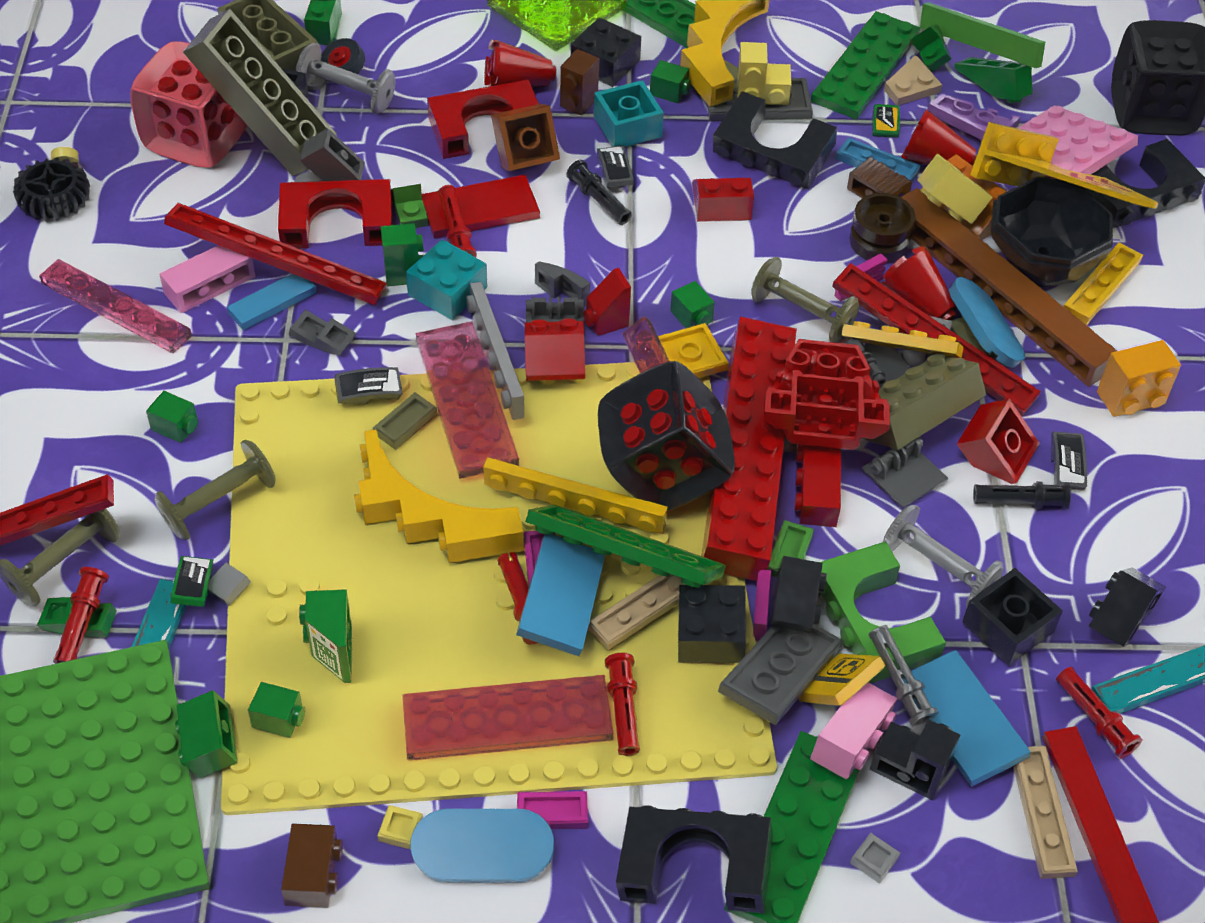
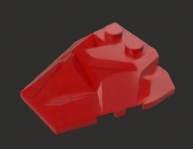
(826, 397)

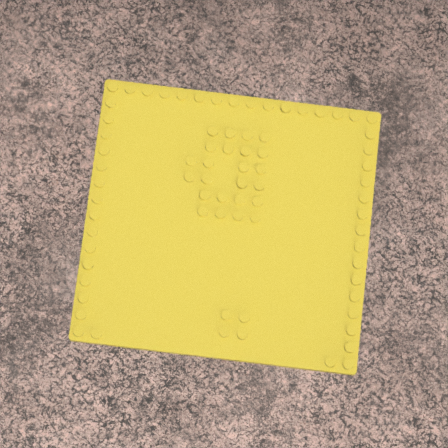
(438, 621)

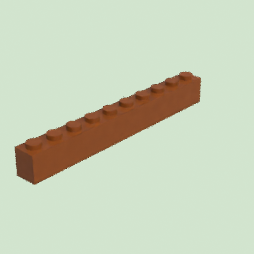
(1013, 292)

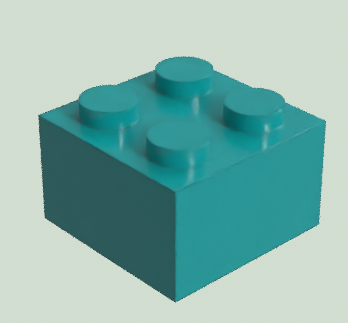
(628, 114)
(444, 278)

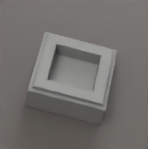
(228, 583)
(875, 858)

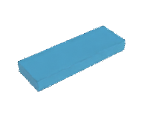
(856, 152)
(270, 300)

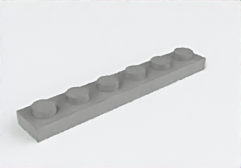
(497, 354)

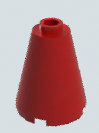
(514, 64)
(935, 137)
(921, 284)

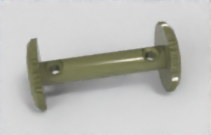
(769, 275)
(254, 465)
(22, 580)

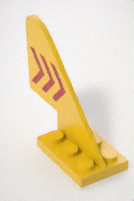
(1020, 155)

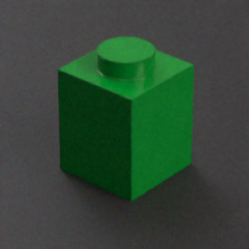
(669, 81)
(692, 305)
(172, 416)
(276, 709)

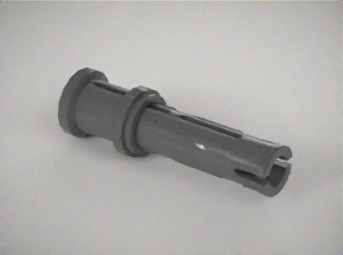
(905, 692)

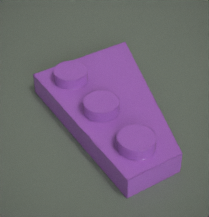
(966, 117)

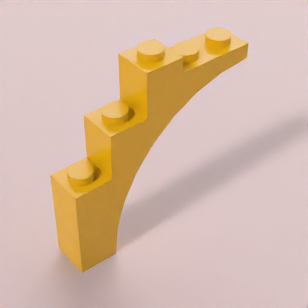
(705, 40)
(461, 529)

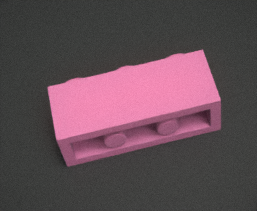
(205, 277)
(854, 730)

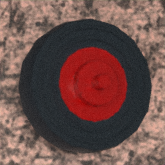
(344, 54)

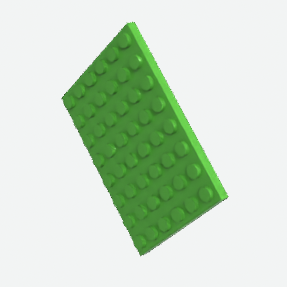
(94, 789)

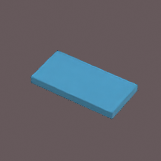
(561, 595)
(987, 738)

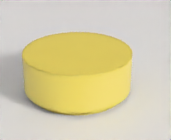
(64, 153)

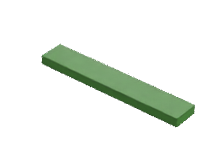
(984, 35)

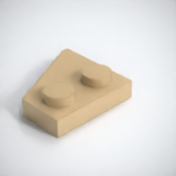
(912, 83)

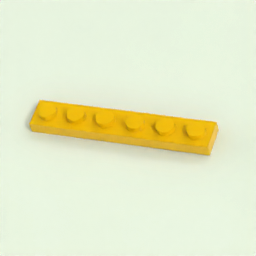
(575, 495)

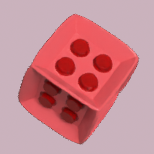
(181, 111)

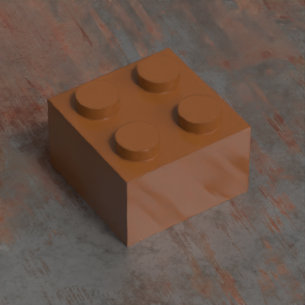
(525, 137)

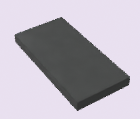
(798, 107)
(779, 670)

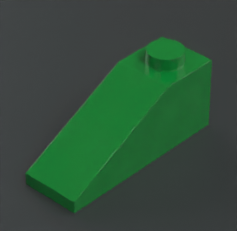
(999, 77)

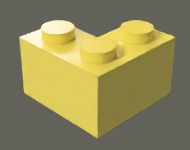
(760, 78)
(949, 186)

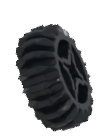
(51, 189)

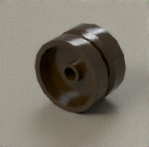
(882, 226)

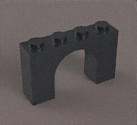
(794, 163)
(1171, 171)
(657, 832)

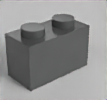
(331, 158)

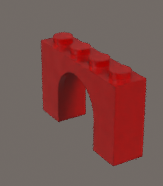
(451, 112)
(305, 200)

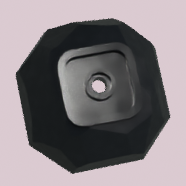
(1051, 230)

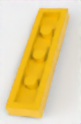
(1103, 282)
(915, 341)

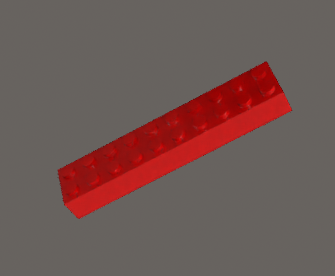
(745, 506)

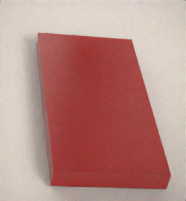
(485, 205)

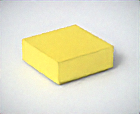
(398, 826)

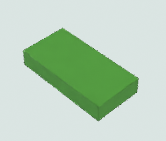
(791, 542)

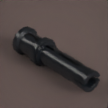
(591, 185)
(1037, 494)

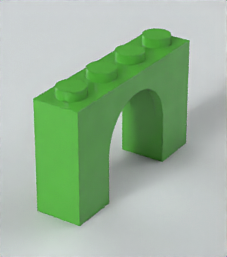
(862, 573)

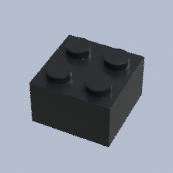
(613, 45)
(1012, 616)
(712, 623)

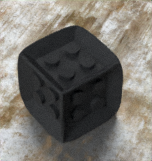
(1160, 78)

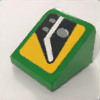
(886, 120)

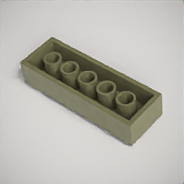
(256, 88)

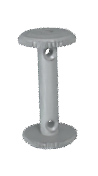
(383, 88)
(900, 532)

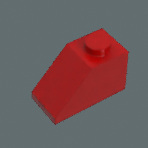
(609, 304)

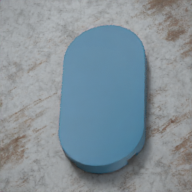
(986, 322)
(482, 845)

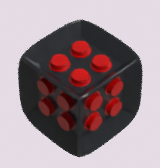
(665, 436)

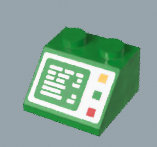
(329, 630)

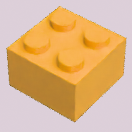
(1138, 378)

